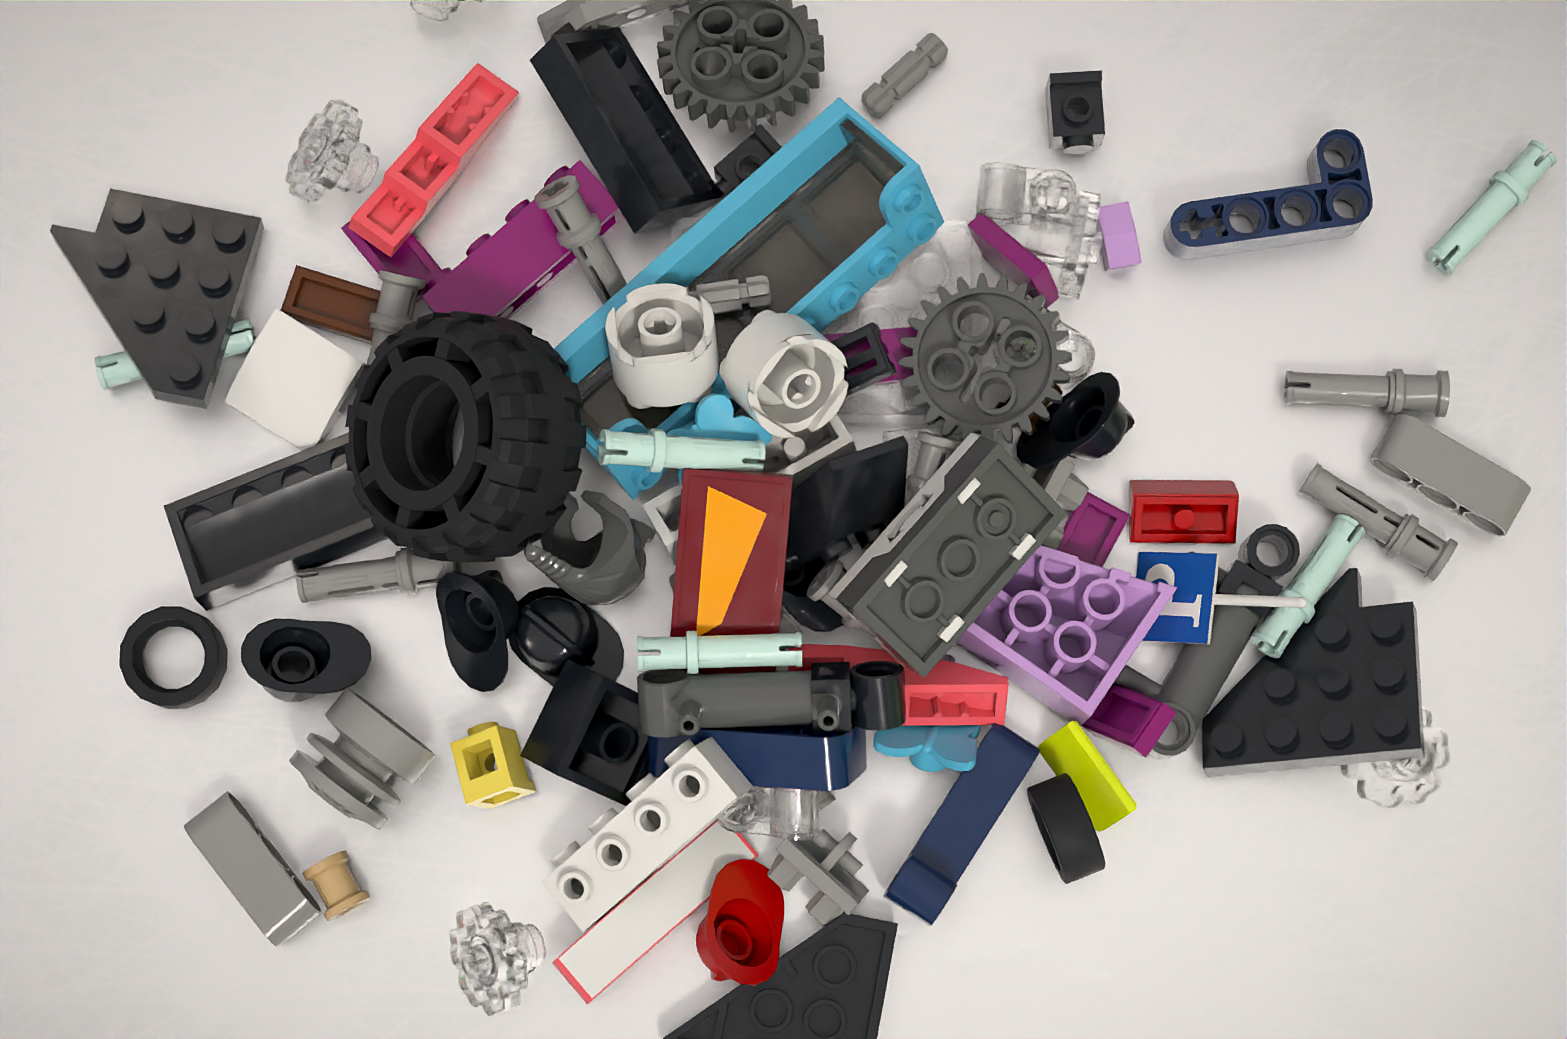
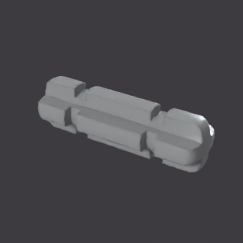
(904, 75)
(730, 295)

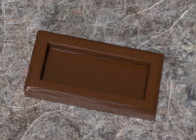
(331, 304)

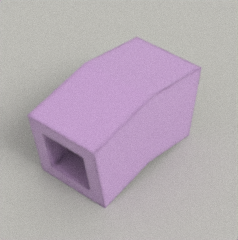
(1120, 240)

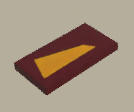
(731, 555)

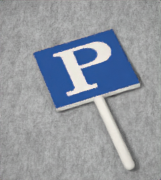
(1191, 607)

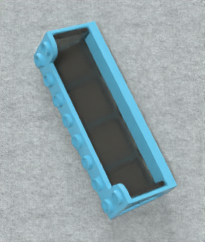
(814, 219)

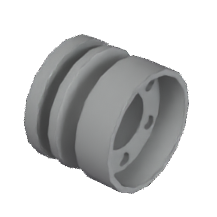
(361, 759)

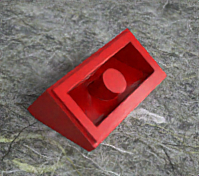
(1183, 511)

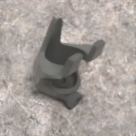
(603, 566)

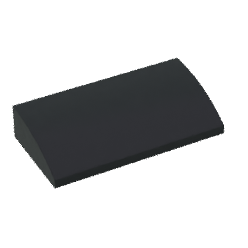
(625, 127)
(270, 524)

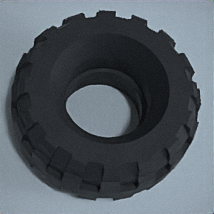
(515, 449)

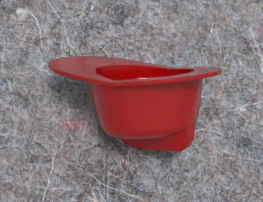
(742, 924)

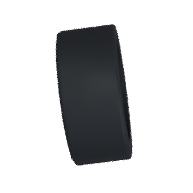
(144, 629)
(1066, 828)

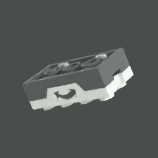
(948, 553)

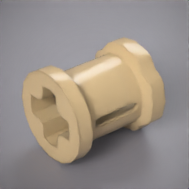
(336, 885)

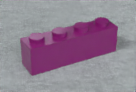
(518, 259)

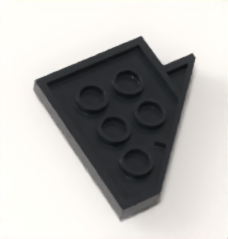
(166, 285)
(1332, 698)
(819, 991)

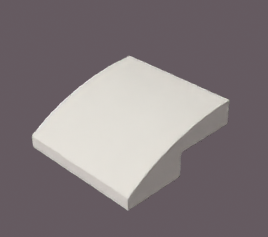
(294, 381)

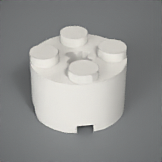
(663, 346)
(785, 374)

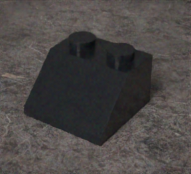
(848, 501)
(590, 734)

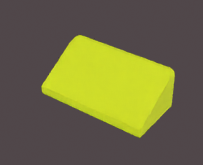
(1100, 789)

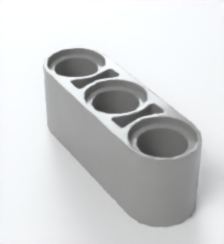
(1450, 474)
(252, 869)

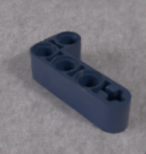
(1264, 208)
(779, 755)
(961, 824)

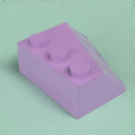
(1065, 629)

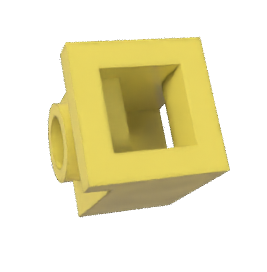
(475, 761)

